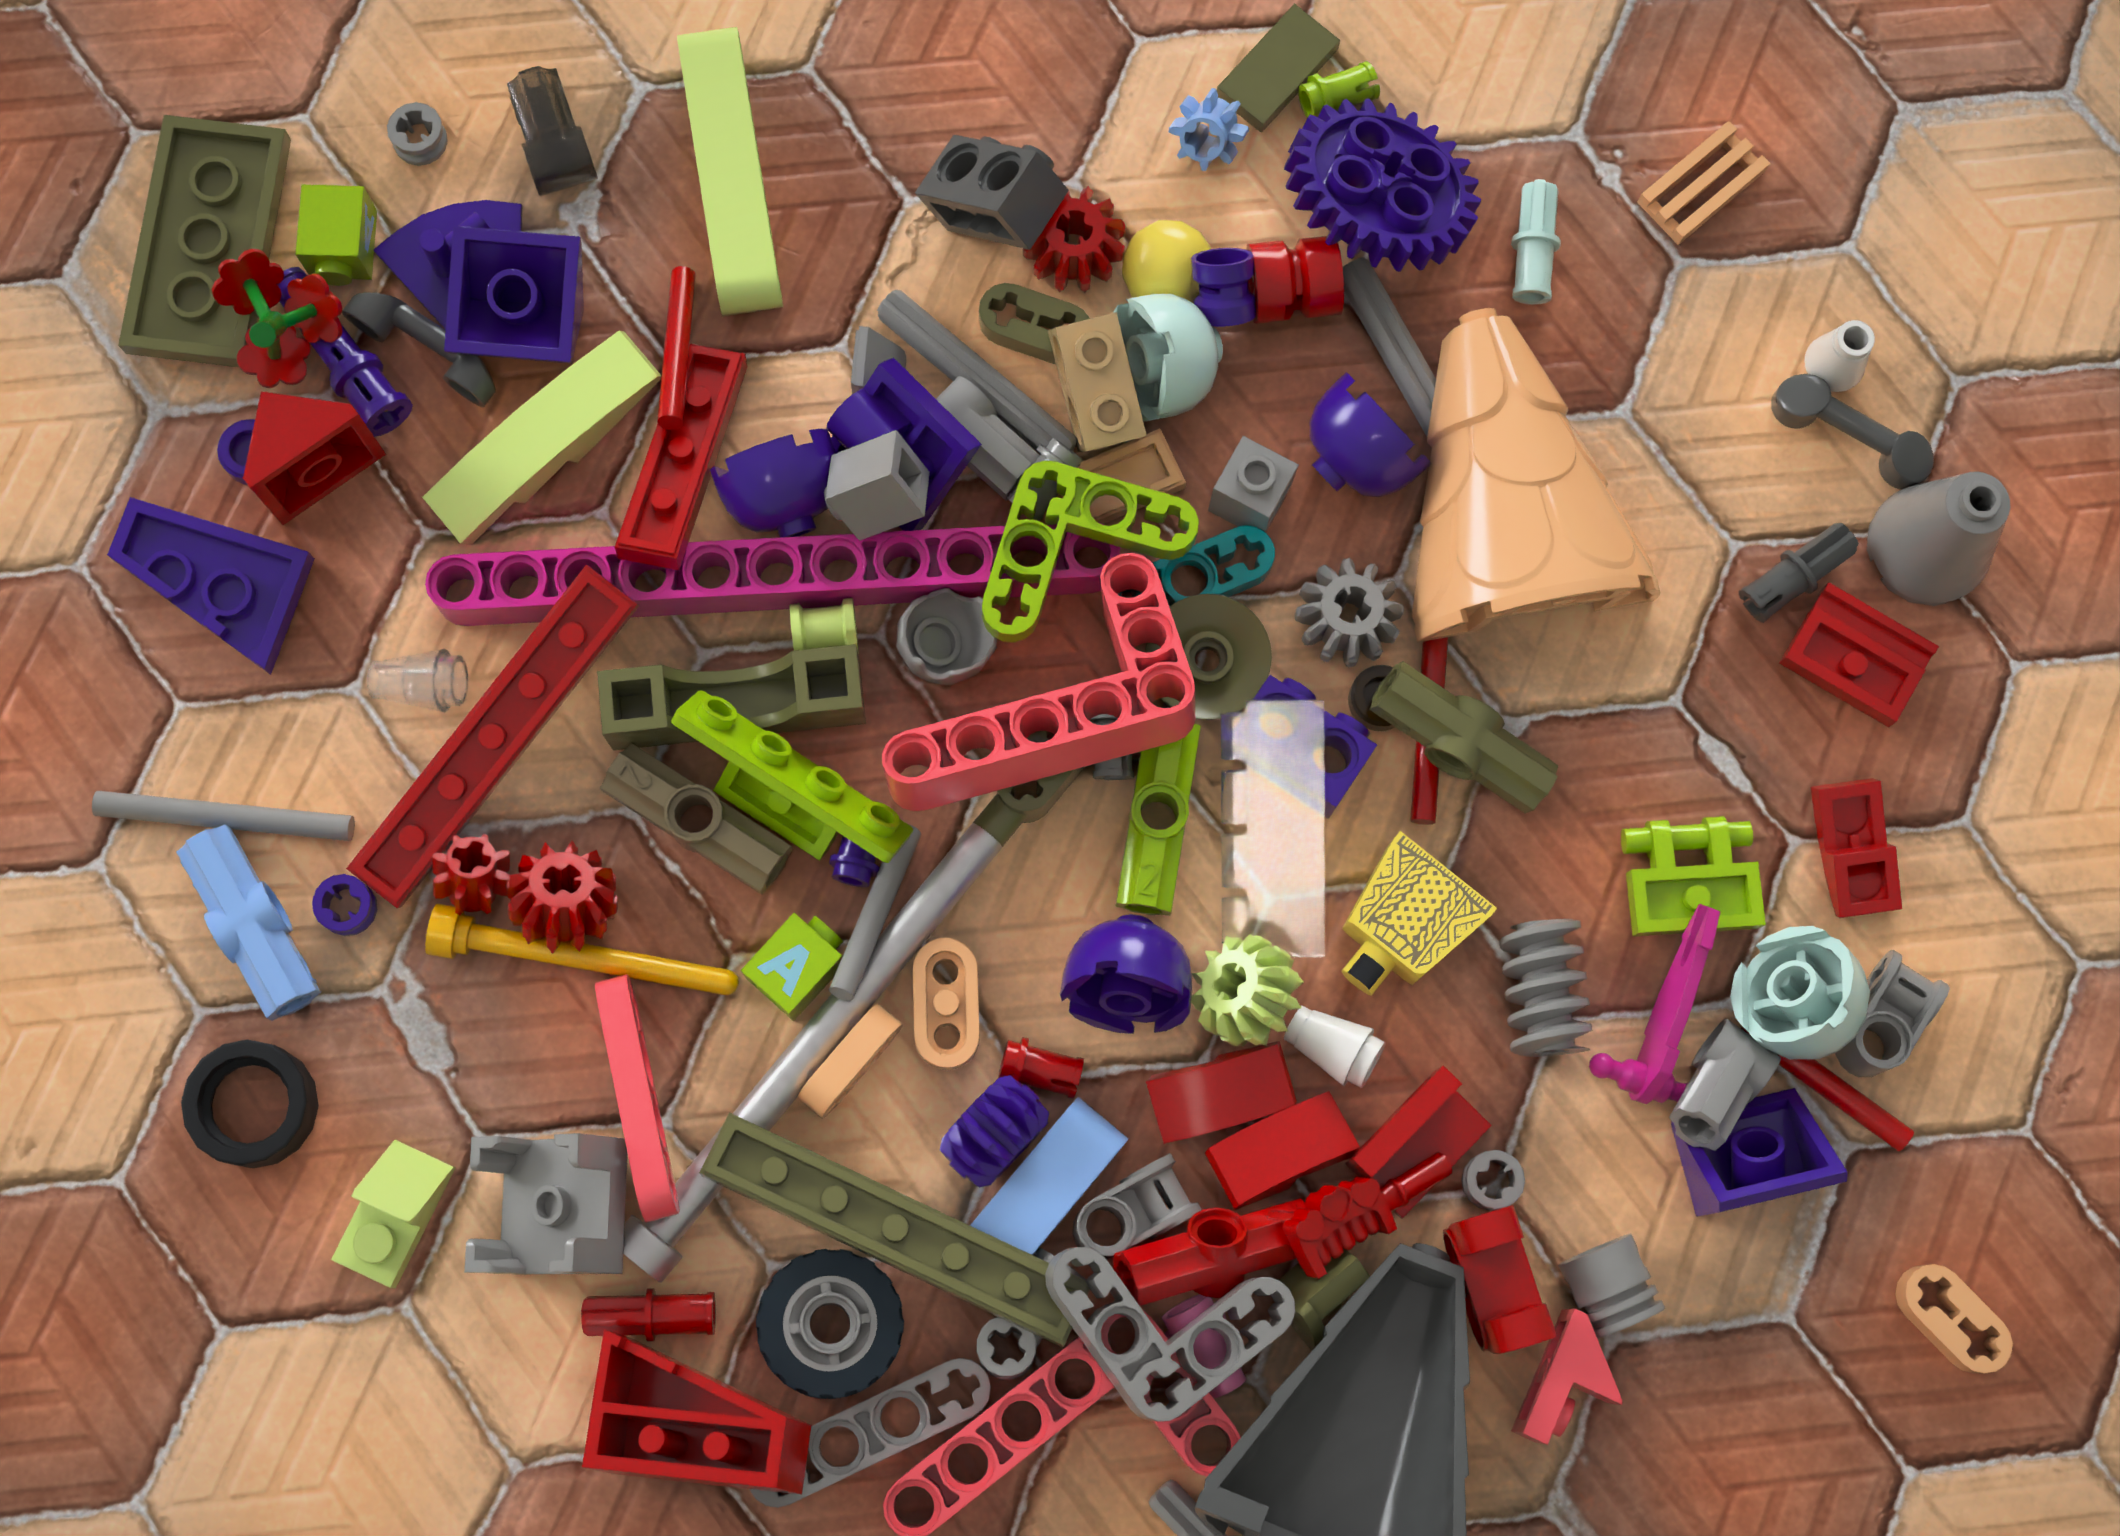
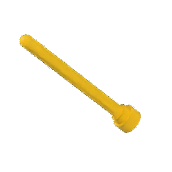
(456, 934)

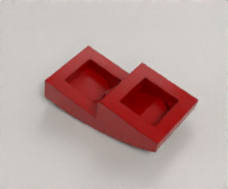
(1854, 848)

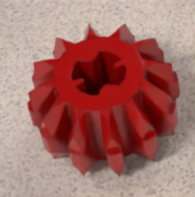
(1092, 253)
(562, 897)

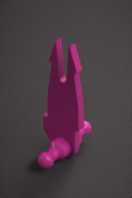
(1652, 1074)

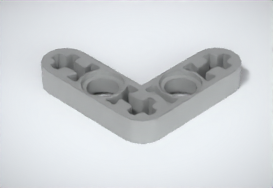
(1149, 1350)

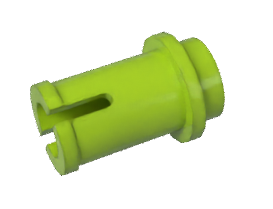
(1333, 89)

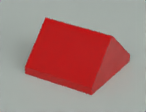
(305, 451)

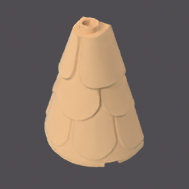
(1513, 495)

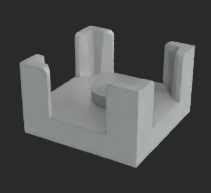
(557, 1206)

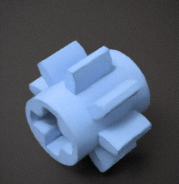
(1195, 136)

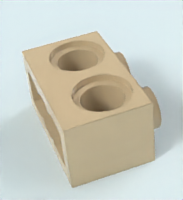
(1097, 382)

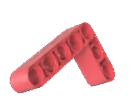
(1061, 711)
(1056, 1412)

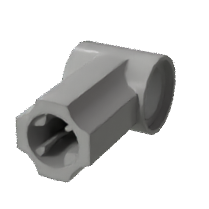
(1003, 453)
(1727, 1077)

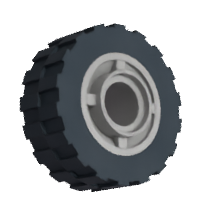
(823, 1280)

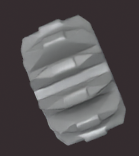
(1372, 620)

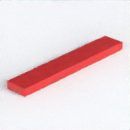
(493, 736)

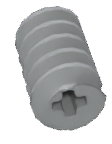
(1544, 988)

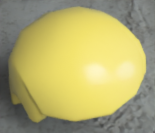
(1161, 260)

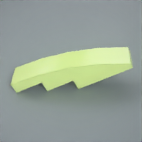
(541, 436)

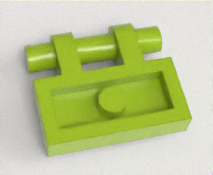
(1668, 895)

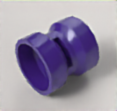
(1224, 285)

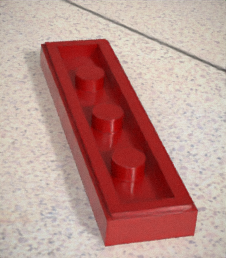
(680, 462)

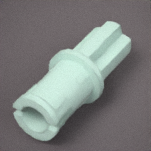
(1536, 242)

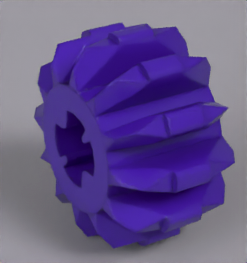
(994, 1131)

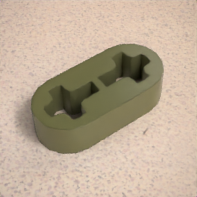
(1031, 307)

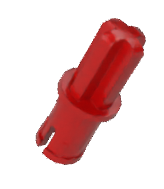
(649, 1314)

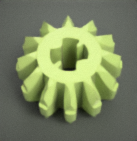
(1246, 990)

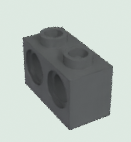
(993, 190)

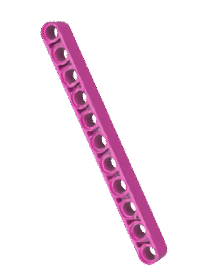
(746, 561)

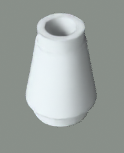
(1841, 355)
(1336, 1045)

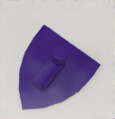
(422, 248)

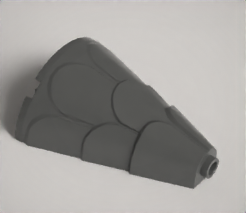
(1367, 1422)

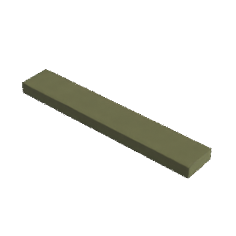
(888, 1226)

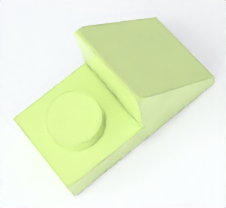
(392, 1213)

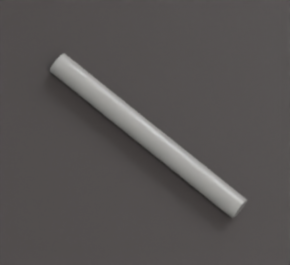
(217, 814)

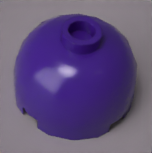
(1361, 444)
(777, 484)
(1126, 975)

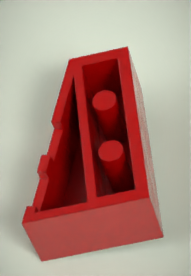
(685, 1426)

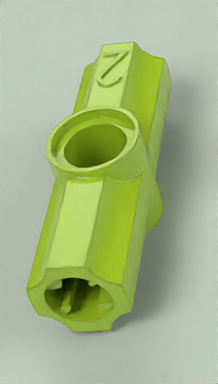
(1151, 854)

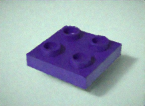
(900, 403)

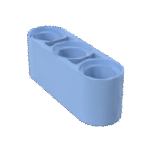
(1051, 1178)

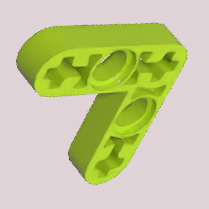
(1073, 516)

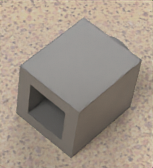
(877, 485)

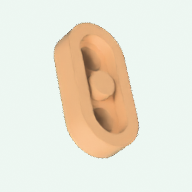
(946, 1004)

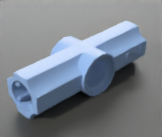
(248, 922)

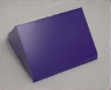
(514, 294)
(1767, 1156)

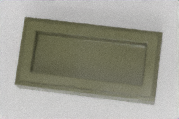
(1277, 67)

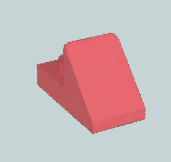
(1567, 1362)

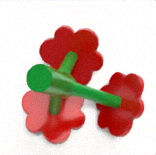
(272, 342)

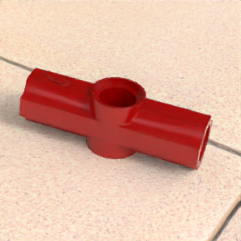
(1208, 1256)

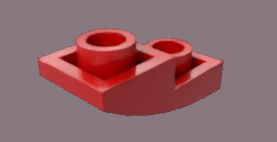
(1221, 1092)
(1281, 1149)

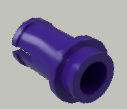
(853, 864)

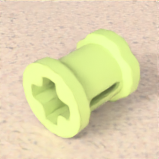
(823, 626)

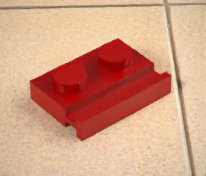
(1859, 655)

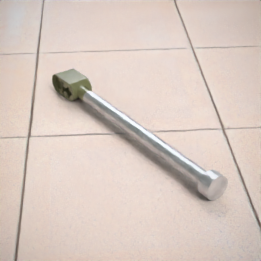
(653, 1243)

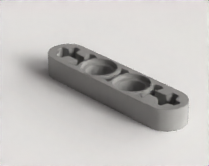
(873, 1439)

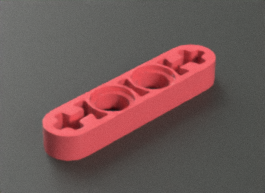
(637, 1099)

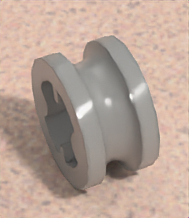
(422, 152)
(1481, 1164)

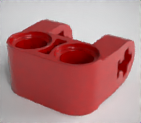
(1498, 1282)

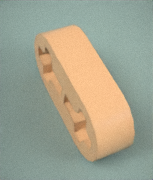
(850, 1060)
(1963, 1308)

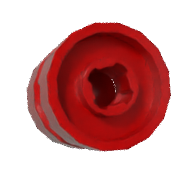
(1296, 279)

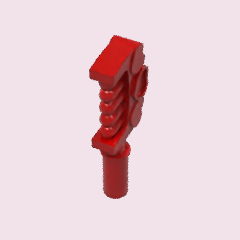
(1349, 1212)

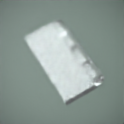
(1285, 820)

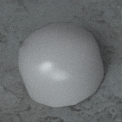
(944, 637)

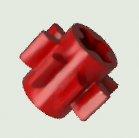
(471, 874)

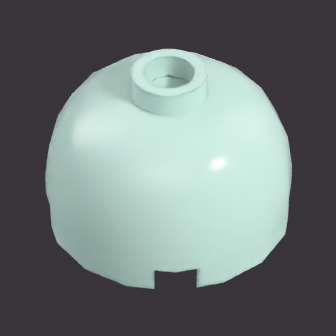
(1169, 353)
(1801, 994)

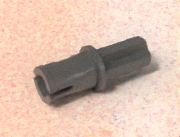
(1798, 571)

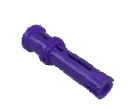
(357, 376)

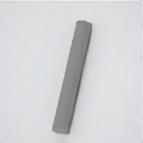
(872, 921)

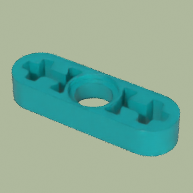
(1237, 576)

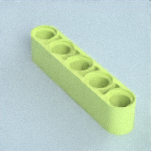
(729, 171)

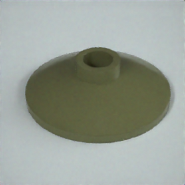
(1236, 638)

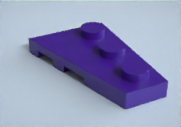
(216, 575)

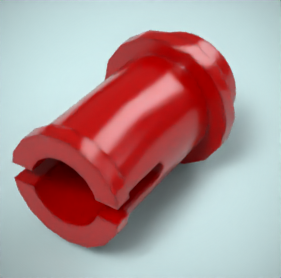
(1041, 1068)

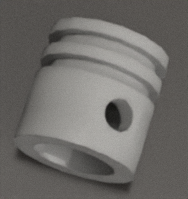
(1612, 1285)

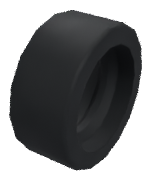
(207, 1076)

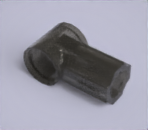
(553, 143)

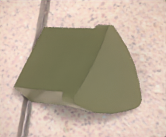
(1318, 1297)

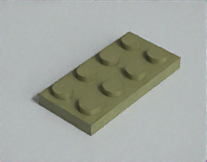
(206, 203)

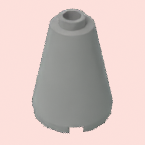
(1938, 537)

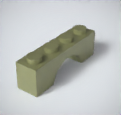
(787, 695)

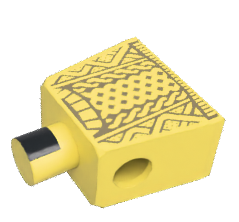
(1409, 916)

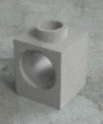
(1252, 485)

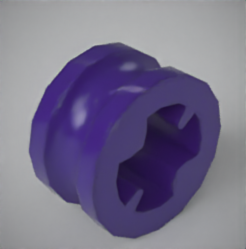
(330, 919)

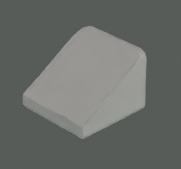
(869, 352)

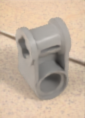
(1897, 1012)
(1139, 1207)

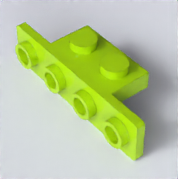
(785, 788)

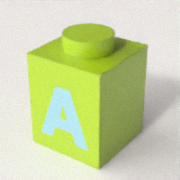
(336, 232)
(795, 964)

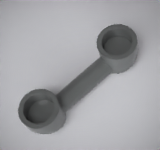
(378, 315)
(1904, 457)

